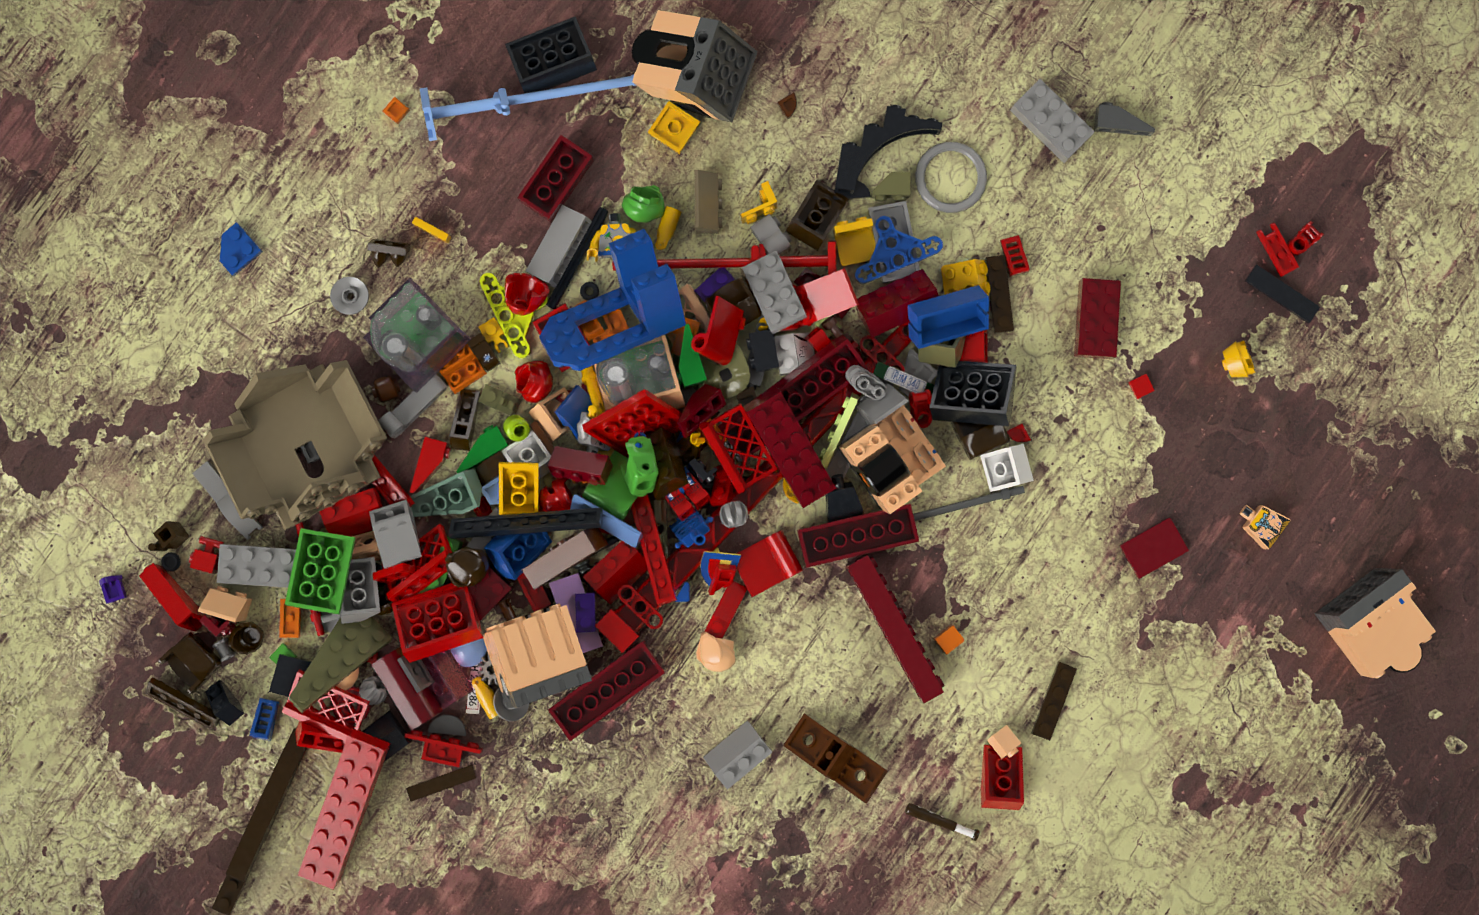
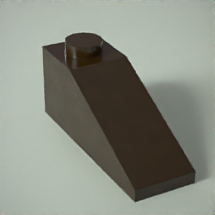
(464, 420)

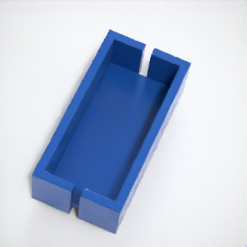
(948, 316)

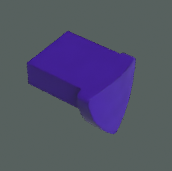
(112, 588)

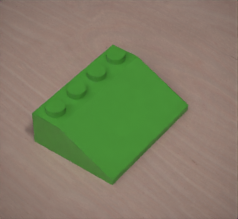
(320, 571)

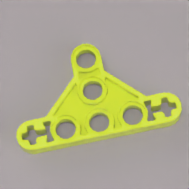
(520, 322)

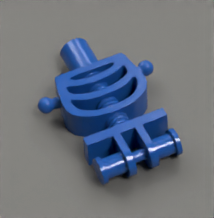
(691, 530)

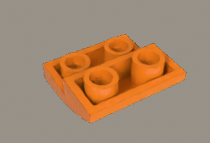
(462, 370)

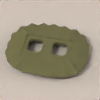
(739, 369)

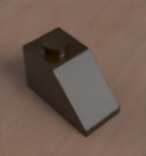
(489, 469)

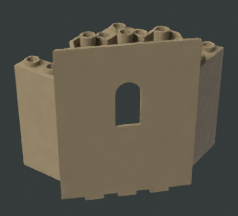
(280, 415)

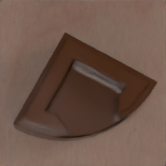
(788, 105)

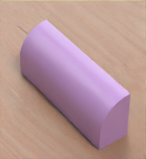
(564, 593)

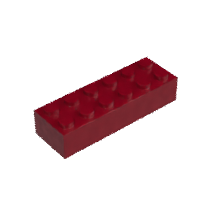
(789, 447)
(857, 536)
(606, 690)

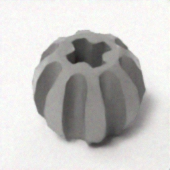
(733, 514)
(373, 690)

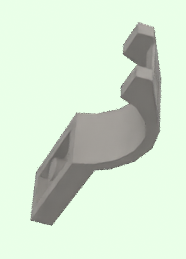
(213, 484)

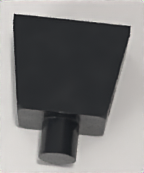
(842, 501)

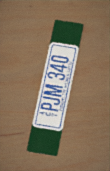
(901, 378)

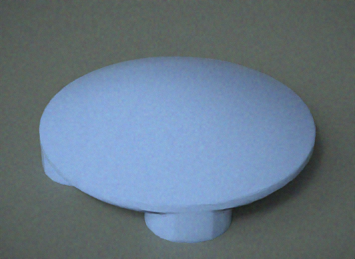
(470, 653)

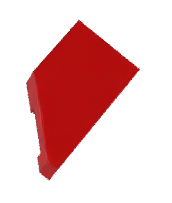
(722, 577)

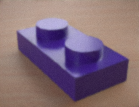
(713, 283)
(585, 612)

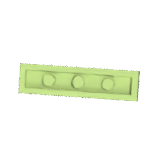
(841, 422)

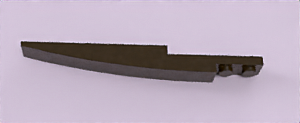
(259, 826)

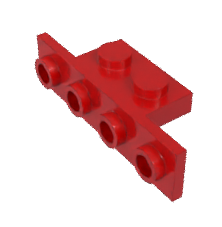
(441, 750)

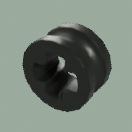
(583, 567)

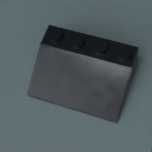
(551, 56)
(974, 393)

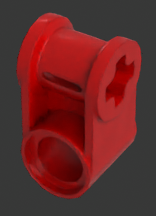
(1305, 238)
(920, 405)

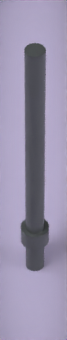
(1004, 494)

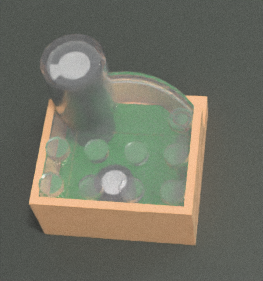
(638, 369)

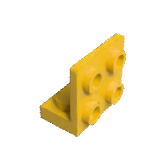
(768, 207)

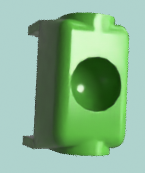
(641, 468)

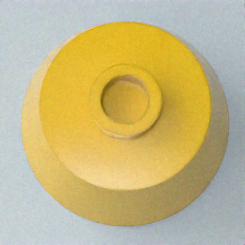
(1238, 360)

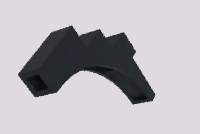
(874, 138)

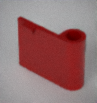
(721, 334)
(767, 563)

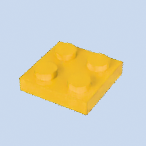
(674, 127)

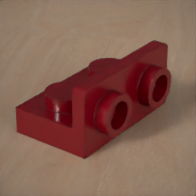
(217, 625)

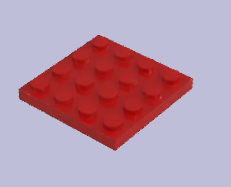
(634, 415)

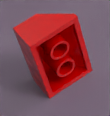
(351, 514)
(618, 568)

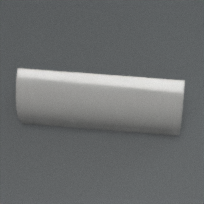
(558, 246)

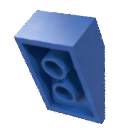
(516, 552)

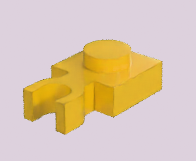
(492, 332)

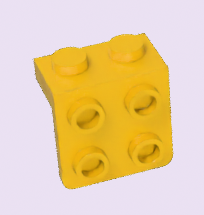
(854, 241)
(965, 275)

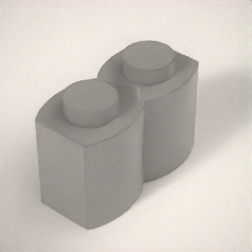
(770, 235)

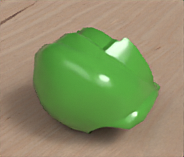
(644, 204)

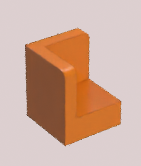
(949, 639)

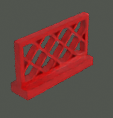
(723, 456)
(424, 574)
(322, 719)

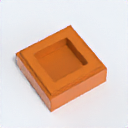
(396, 110)

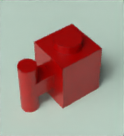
(206, 559)

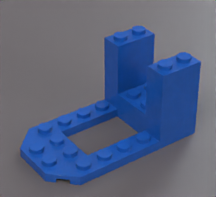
(643, 286)

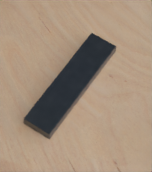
(1282, 294)

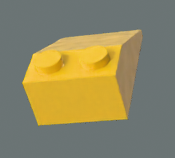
(518, 488)

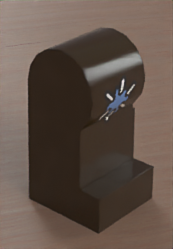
(484, 352)

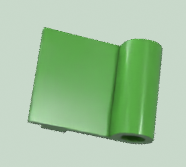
(615, 495)

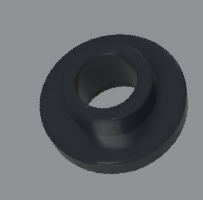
(587, 285)

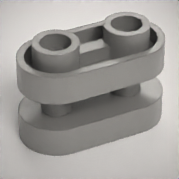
(866, 382)

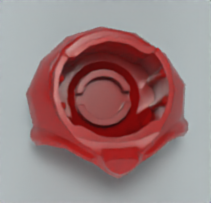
(534, 381)

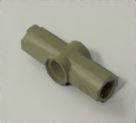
(660, 513)

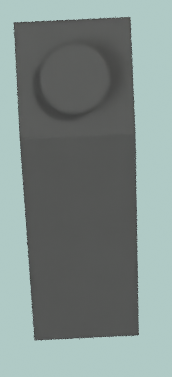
(1117, 120)

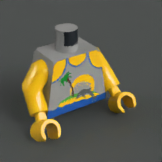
(608, 233)

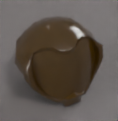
(467, 566)

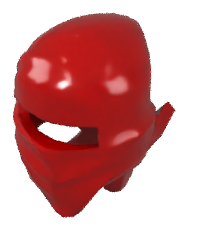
(556, 496)

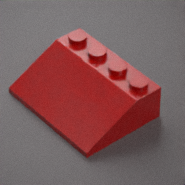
(436, 621)

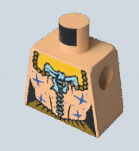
(1263, 524)

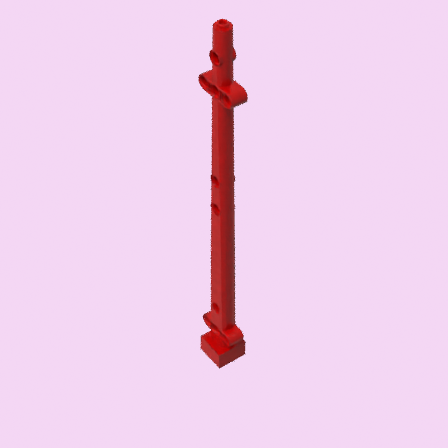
(623, 624)

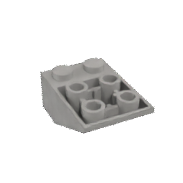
(395, 533)

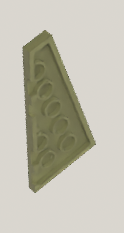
(340, 655)

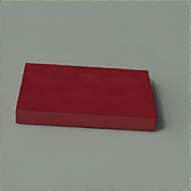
(1153, 548)

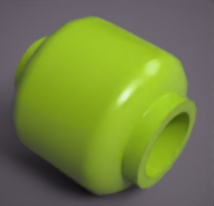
(516, 427)

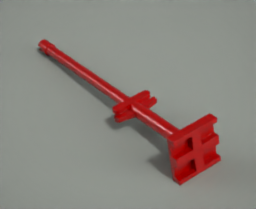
(756, 253)

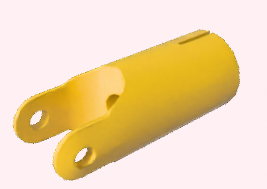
(667, 227)
(485, 696)

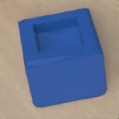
(684, 594)

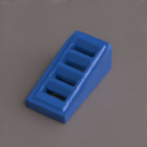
(271, 721)

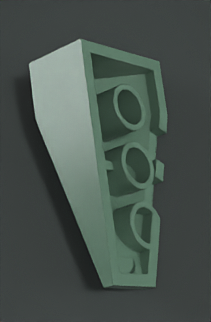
(451, 496)

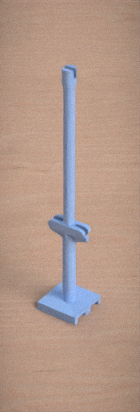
(501, 101)

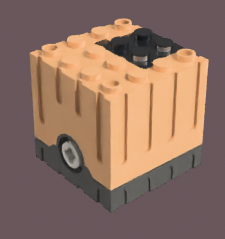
(536, 655)

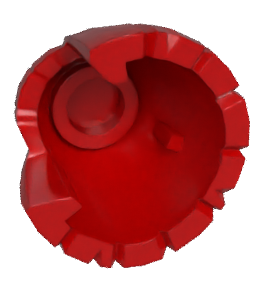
(524, 293)

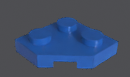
(237, 249)

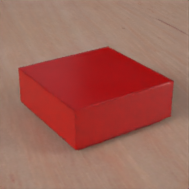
(1141, 386)

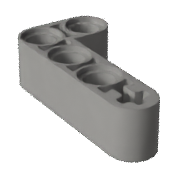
(412, 407)

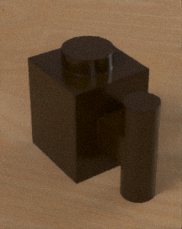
(169, 536)

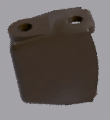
(740, 295)
(979, 438)
(192, 661)

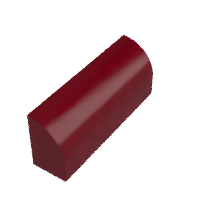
(413, 706)

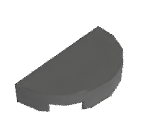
(448, 725)

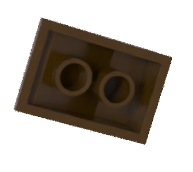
(816, 215)

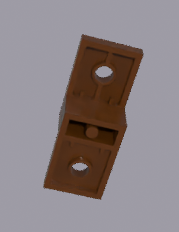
(835, 758)

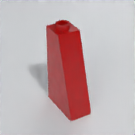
(172, 597)

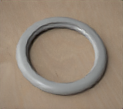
(951, 207)

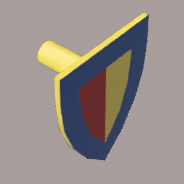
(711, 559)

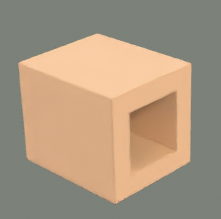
(1004, 742)

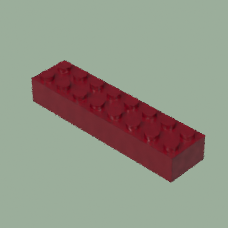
(806, 386)
(897, 633)

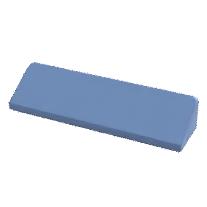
(611, 523)

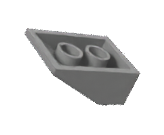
(876, 410)

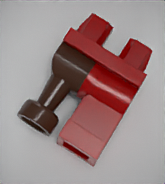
(818, 339)

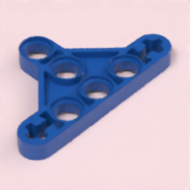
(904, 245)

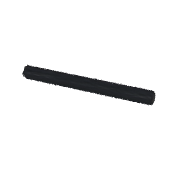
(577, 258)

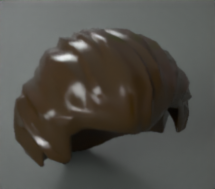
(246, 638)

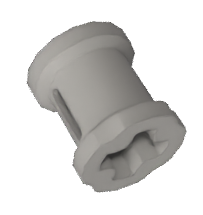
(224, 649)

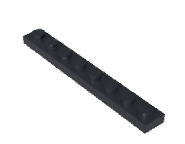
(526, 523)

